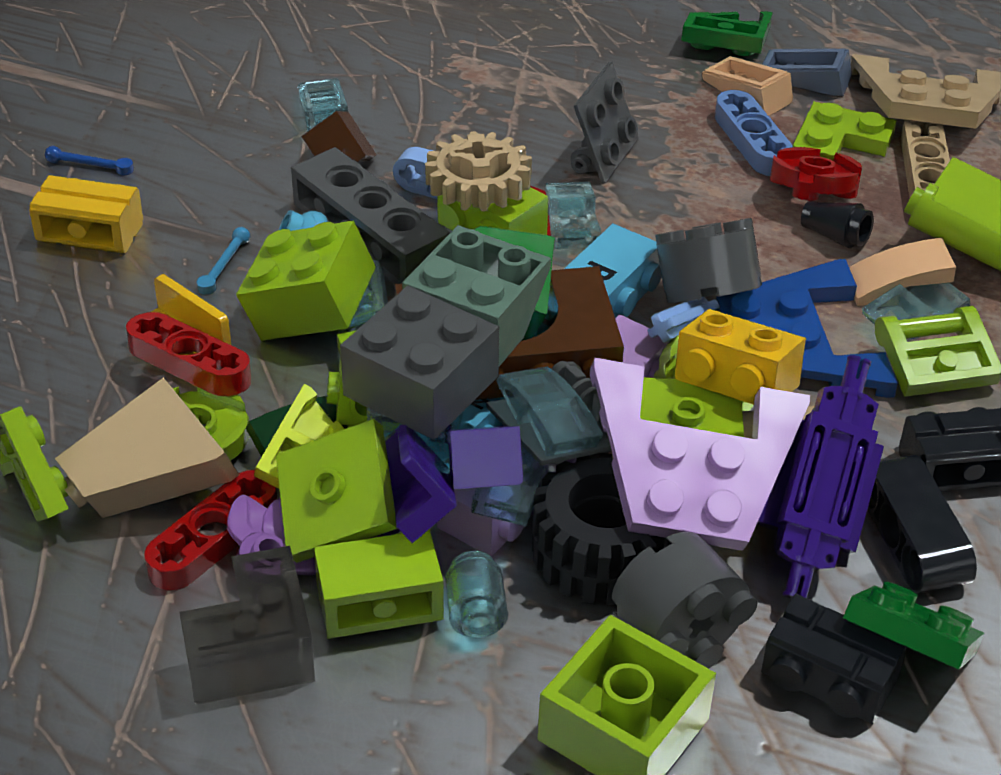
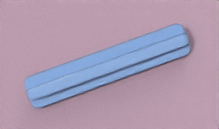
(672, 320)

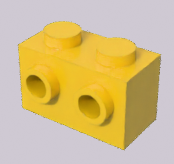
(738, 356)

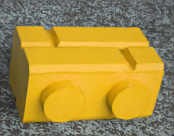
(86, 214)

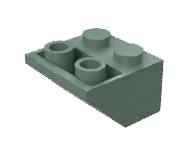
(486, 280)

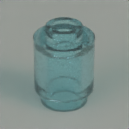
(476, 595)

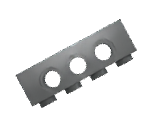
(388, 223)

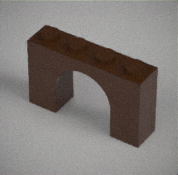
(579, 329)

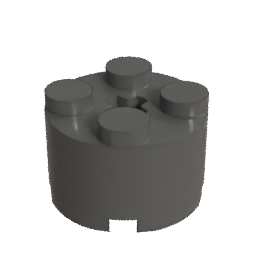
(709, 260)
(684, 597)

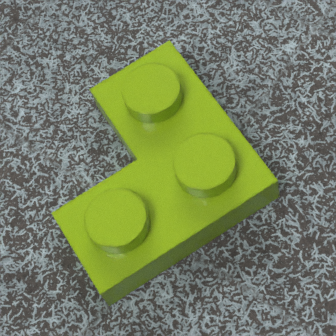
(834, 127)
(22, 454)

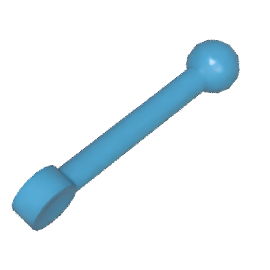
(207, 283)

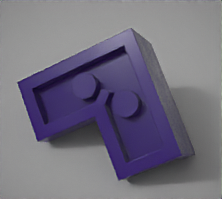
(418, 482)

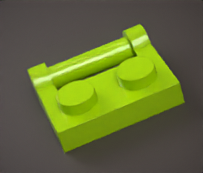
(939, 362)

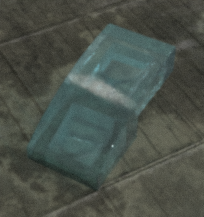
(572, 214)
(917, 302)
(551, 408)

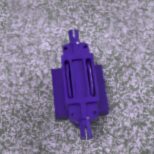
(826, 480)

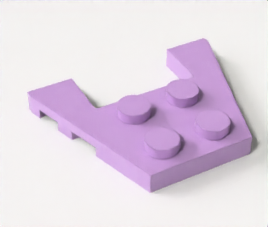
(688, 476)

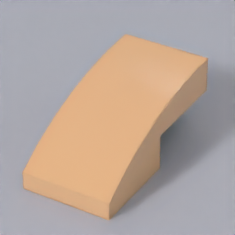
(907, 264)

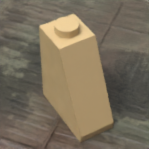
(144, 456)

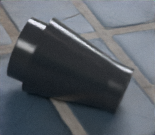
(841, 222)

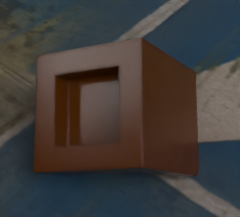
(340, 132)

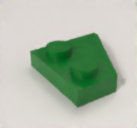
(726, 31)

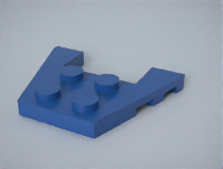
(789, 307)

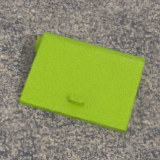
(962, 211)

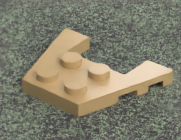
(927, 99)

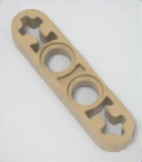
(931, 144)

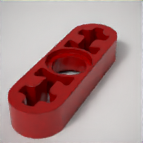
(216, 366)
(202, 550)

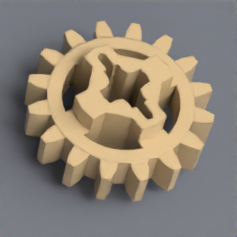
(478, 171)

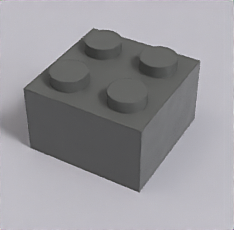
(420, 361)

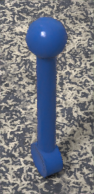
(123, 166)

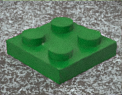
(895, 615)

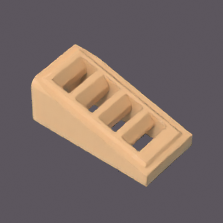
(766, 84)

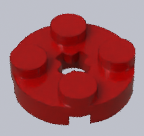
(815, 175)

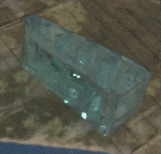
(320, 100)

